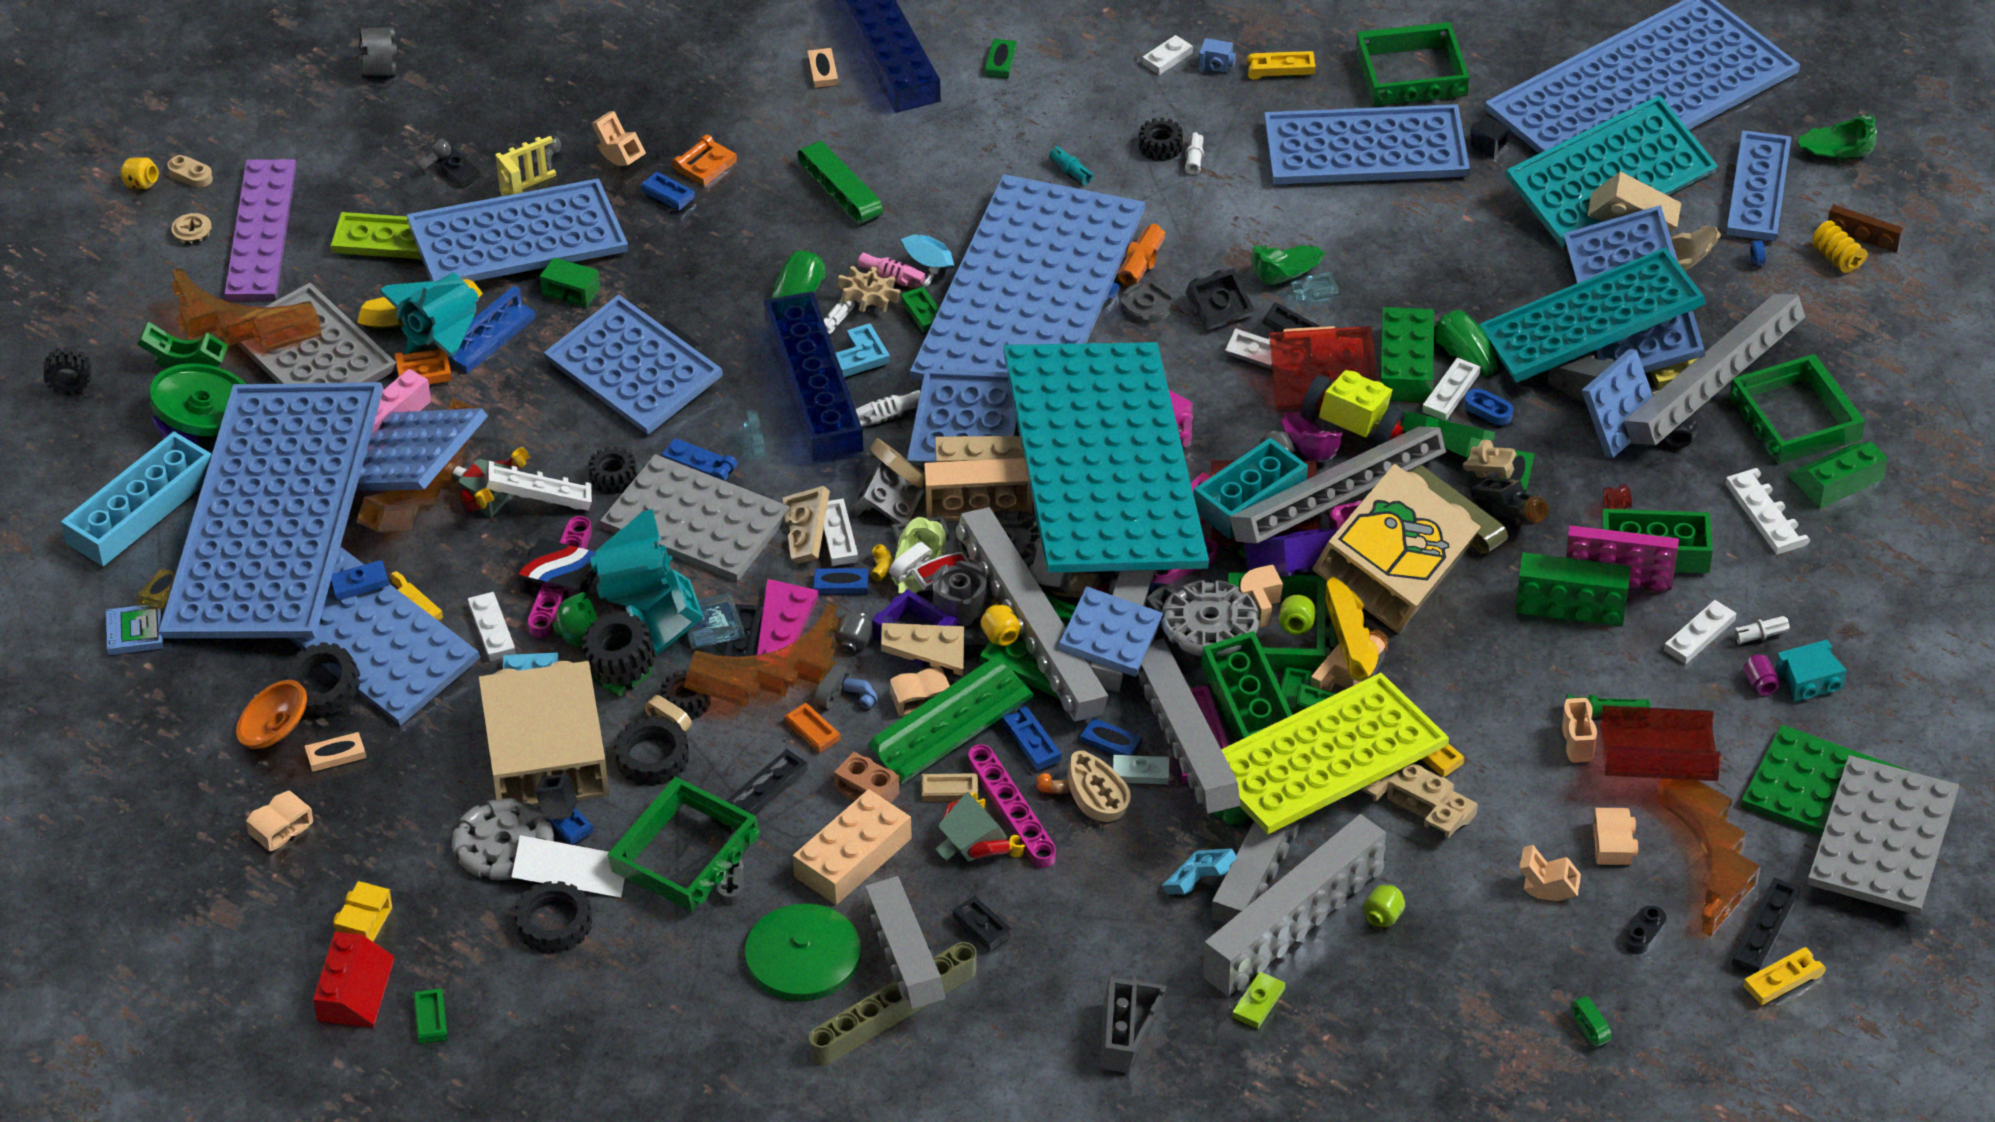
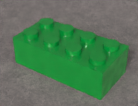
(1407, 353)
(1691, 528)
(1572, 589)
(1244, 685)

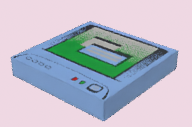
(133, 629)

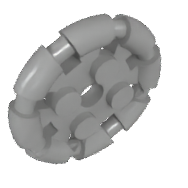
(1208, 599)
(487, 833)

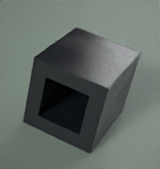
(1489, 136)
(556, 796)

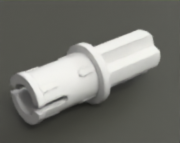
(1194, 154)
(1761, 629)

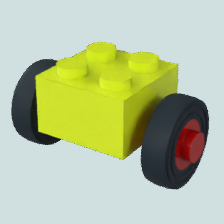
(1354, 405)

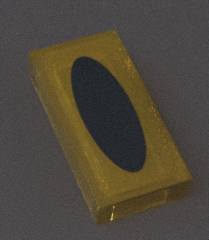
(157, 590)

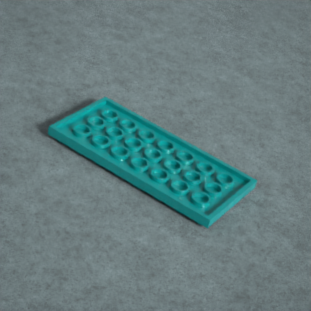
(1640, 142)
(1592, 314)

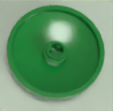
(192, 397)
(803, 952)

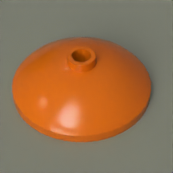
(272, 714)

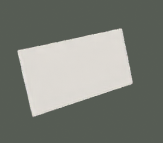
(576, 865)

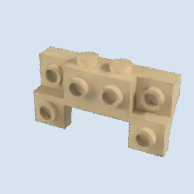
(1427, 796)

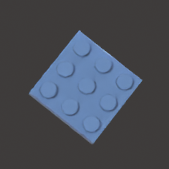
(1614, 398)
(1110, 631)

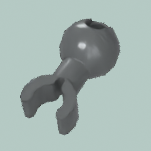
(440, 149)
(550, 149)

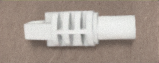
(887, 408)

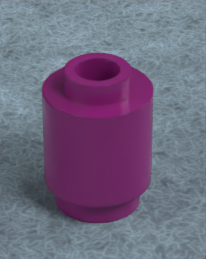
(1761, 675)

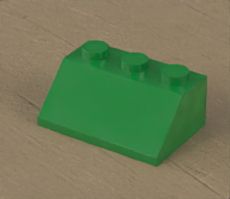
(1841, 473)

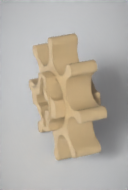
(868, 289)

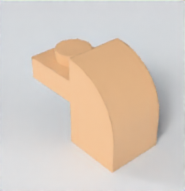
(615, 144)
(1264, 588)
(1548, 880)

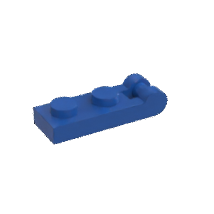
(700, 459)
(1031, 738)

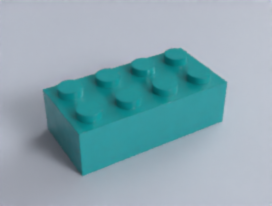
(1246, 482)

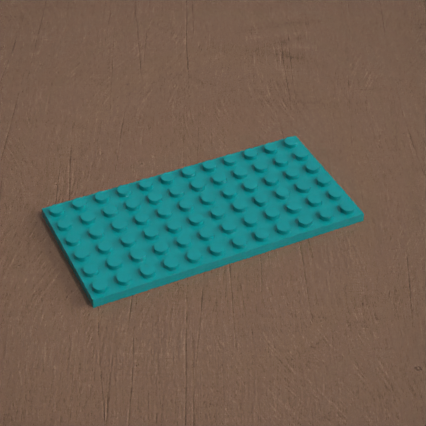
(1104, 457)

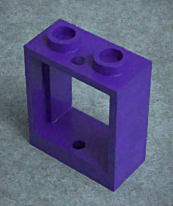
(916, 605)

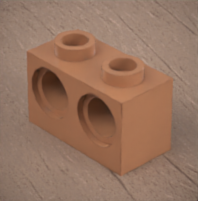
(860, 774)

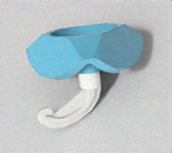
(928, 253)

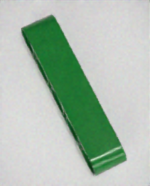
(840, 182)

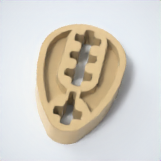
(898, 463)
(1100, 775)

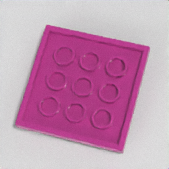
(1649, 556)

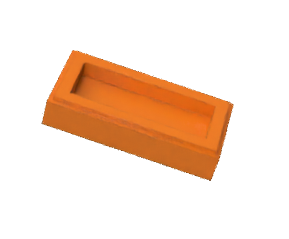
(812, 728)

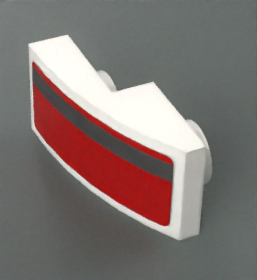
(925, 572)

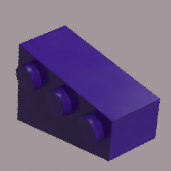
(1289, 552)

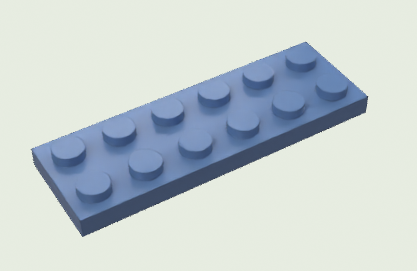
(1758, 185)

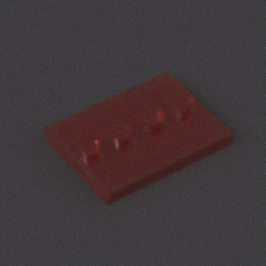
(1326, 352)

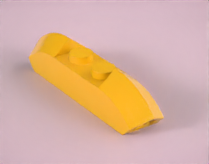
(383, 315)
(1348, 620)

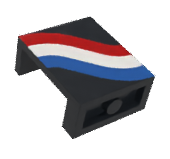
(558, 567)

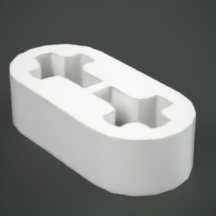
(904, 564)

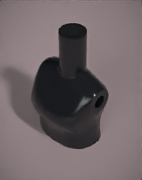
(1683, 434)

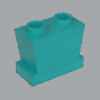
(1810, 670)

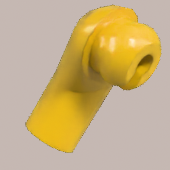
(883, 561)

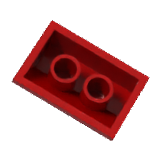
(352, 981)

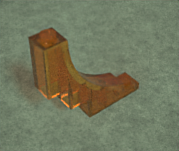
(1706, 815)

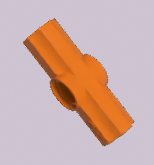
(1141, 255)

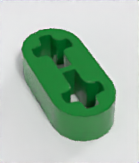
(1591, 1021)

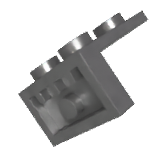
(887, 494)

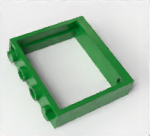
(1410, 39)
(1785, 374)
(1306, 659)
(656, 817)

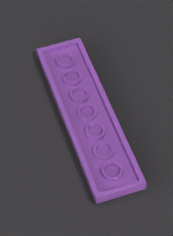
(260, 230)

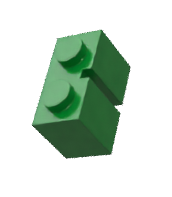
(564, 275)

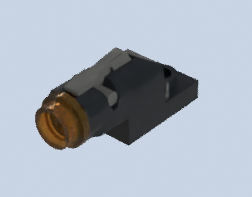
(1510, 501)

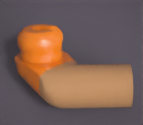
(1047, 785)

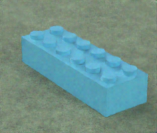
(137, 499)

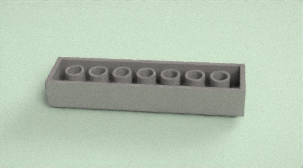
(1294, 905)

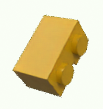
(364, 910)

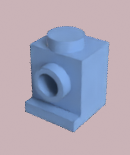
(1216, 56)

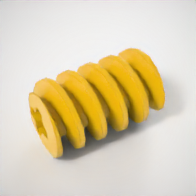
(1838, 247)

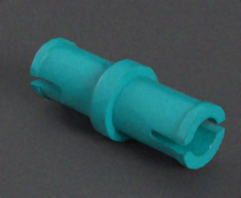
(1071, 165)

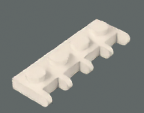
(538, 487)
(1764, 512)

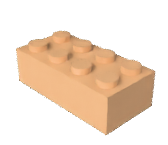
(976, 485)
(852, 847)

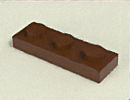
(1867, 228)

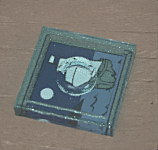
(719, 622)

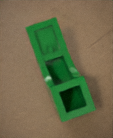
(175, 351)

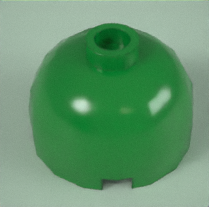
(573, 619)

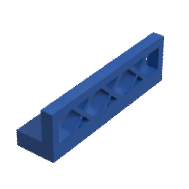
(492, 333)

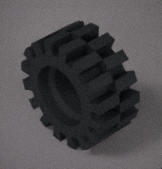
(1160, 130)
(67, 360)
(612, 459)
(692, 705)

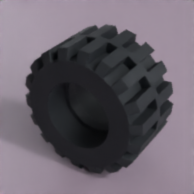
(613, 633)

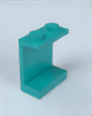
(672, 613)

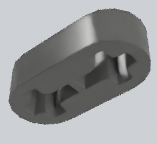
(832, 686)
(735, 880)

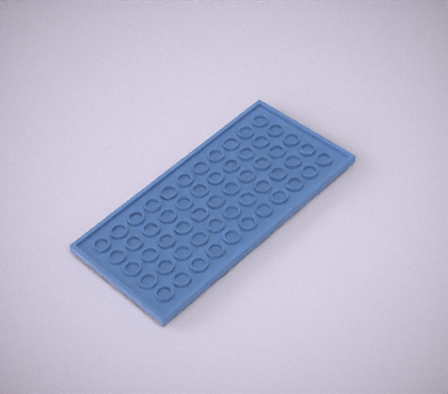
(1688, 54)
(1030, 274)
(272, 511)

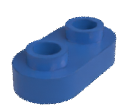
(1488, 406)

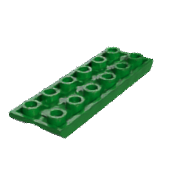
(950, 719)

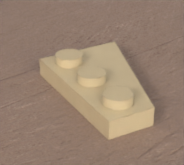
(806, 523)
(928, 643)

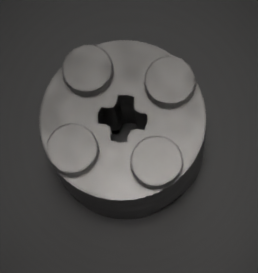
(377, 51)
(960, 591)

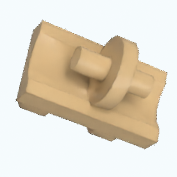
(1487, 459)

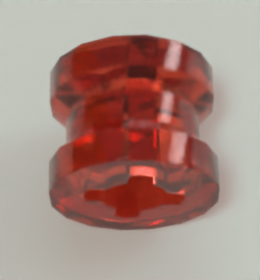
(1617, 497)

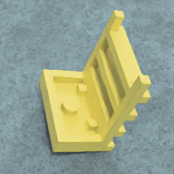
(509, 172)

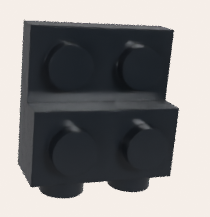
(1219, 298)

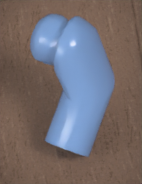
(863, 688)

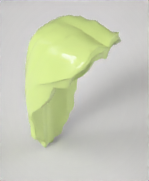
(917, 531)

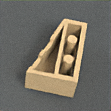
(1626, 195)

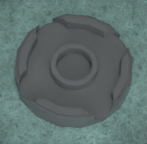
(1146, 302)

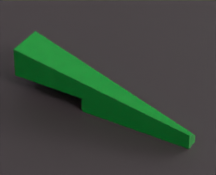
(1455, 436)

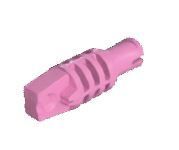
(904, 274)

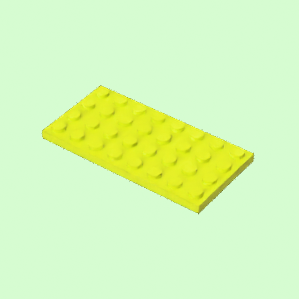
(1329, 751)

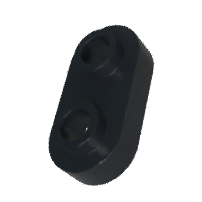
(1649, 925)

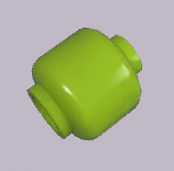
(1297, 615)
(1384, 905)

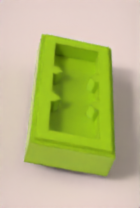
(1258, 1000)

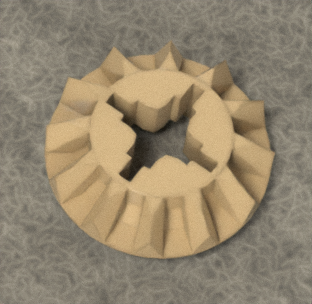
(182, 226)

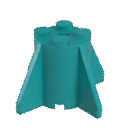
(434, 311)
(633, 564)

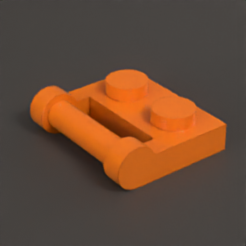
(709, 165)
(429, 364)

